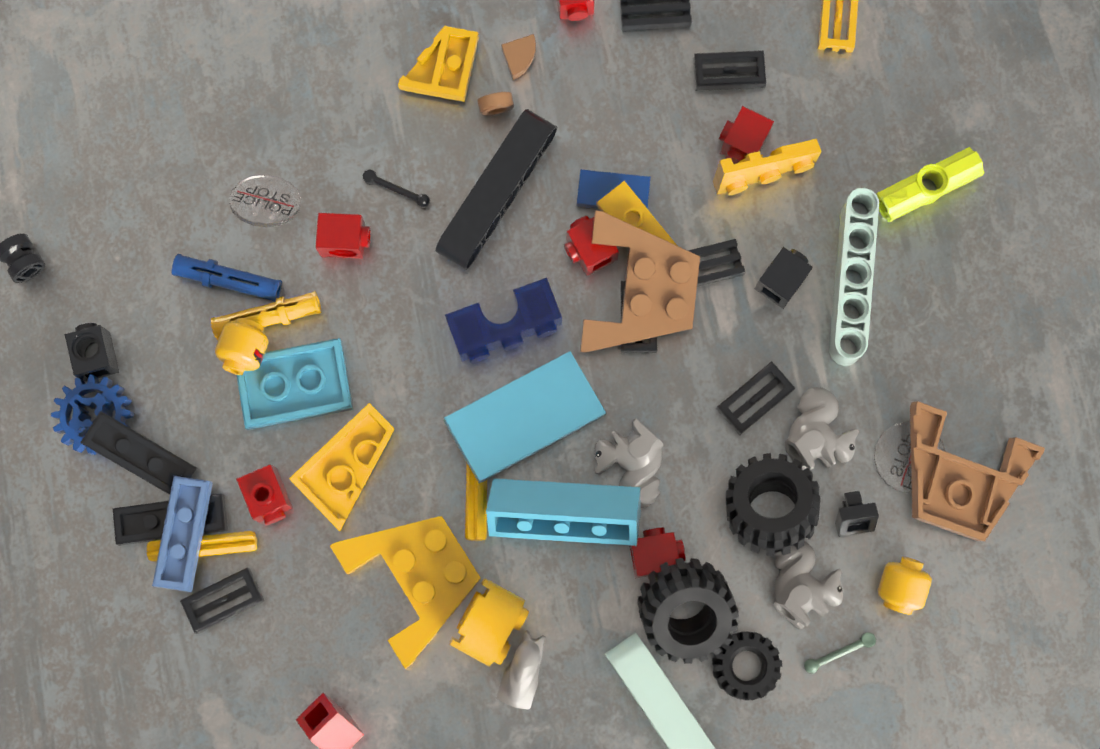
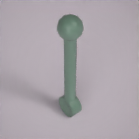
(866, 640)

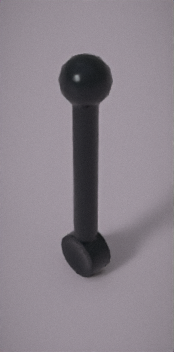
(371, 178)

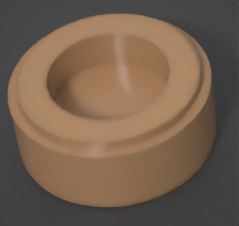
(495, 103)

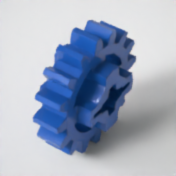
(81, 421)

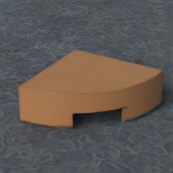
(519, 55)

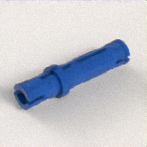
(186, 267)

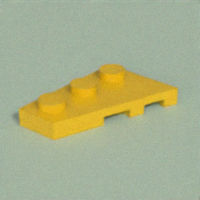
(754, 168)
(343, 465)

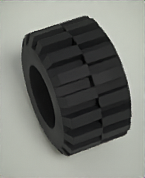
(773, 476)
(691, 636)

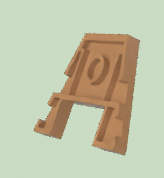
(656, 291)
(957, 491)

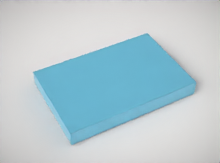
(296, 385)

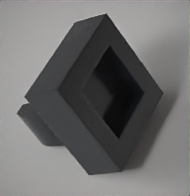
(856, 516)

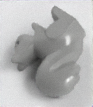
(811, 435)
(638, 455)
(799, 591)
(522, 674)

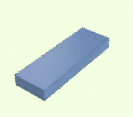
(182, 534)

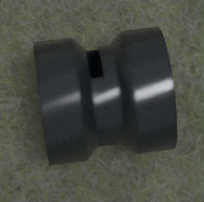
(20, 258)

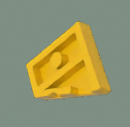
(444, 66)

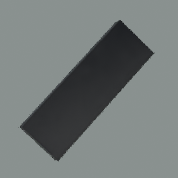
(135, 452)
(147, 521)

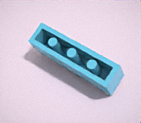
(564, 512)

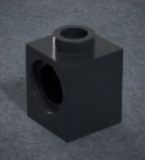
(784, 276)
(99, 365)

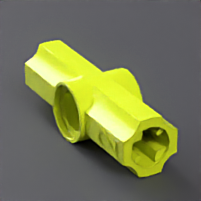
(946, 175)

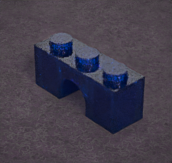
(478, 336)

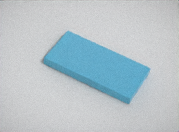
(524, 416)

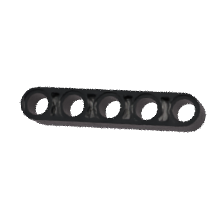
(496, 189)

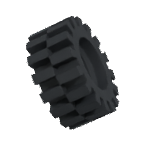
(769, 670)

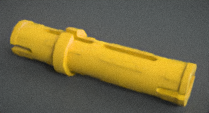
(273, 313)

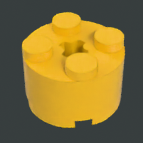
(489, 623)

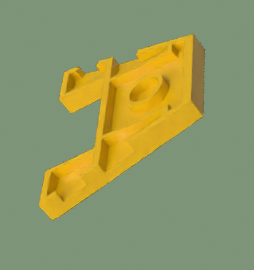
(428, 569)

